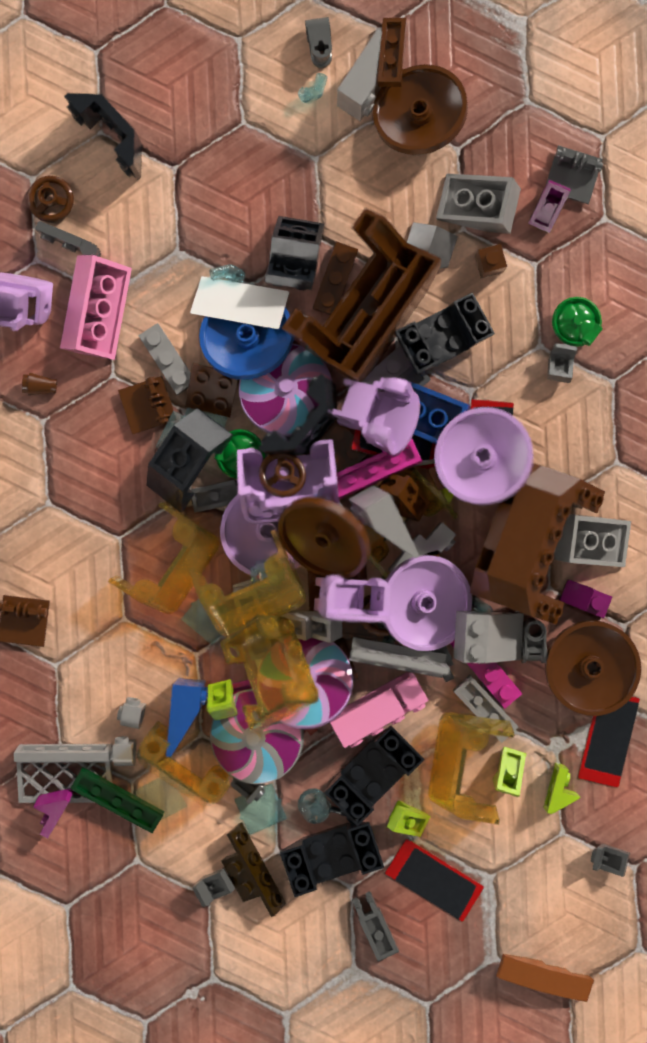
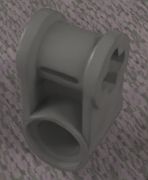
(319, 39)
(534, 646)

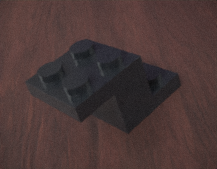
(294, 253)

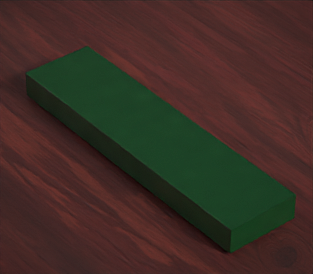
(117, 800)

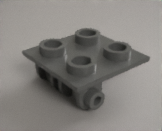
(576, 172)

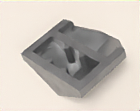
(433, 240)

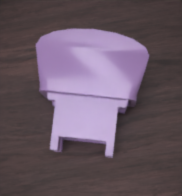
(15, 298)
(383, 417)
(344, 599)

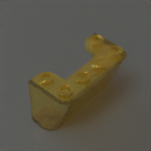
(274, 668)
(202, 791)

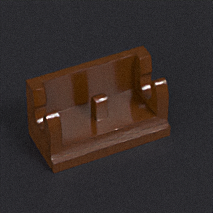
(407, 497)

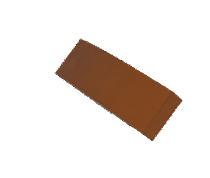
(544, 978)

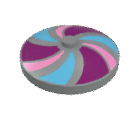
(254, 754)

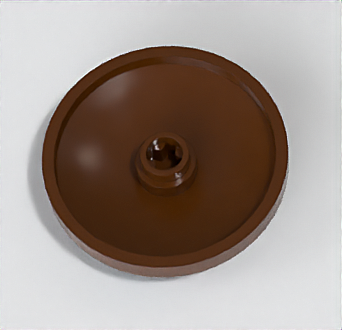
(422, 112)
(324, 537)
(593, 668)

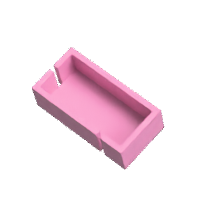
(378, 709)

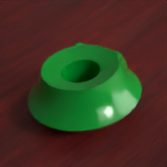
(577, 321)
(241, 440)

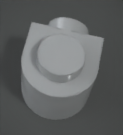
(131, 713)
(123, 752)

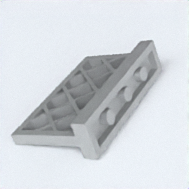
(398, 657)
(58, 754)

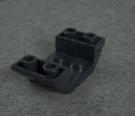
(92, 108)
(444, 334)
(316, 425)
(184, 457)
(372, 773)
(330, 855)

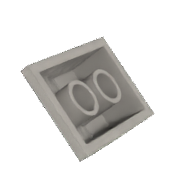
(358, 88)
(479, 202)
(379, 512)
(593, 541)
(488, 636)

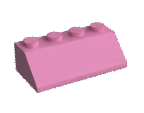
(95, 307)

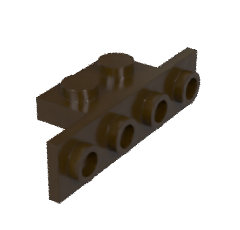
(250, 873)

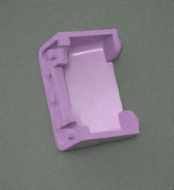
(261, 506)

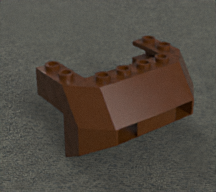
(374, 304)
(525, 540)

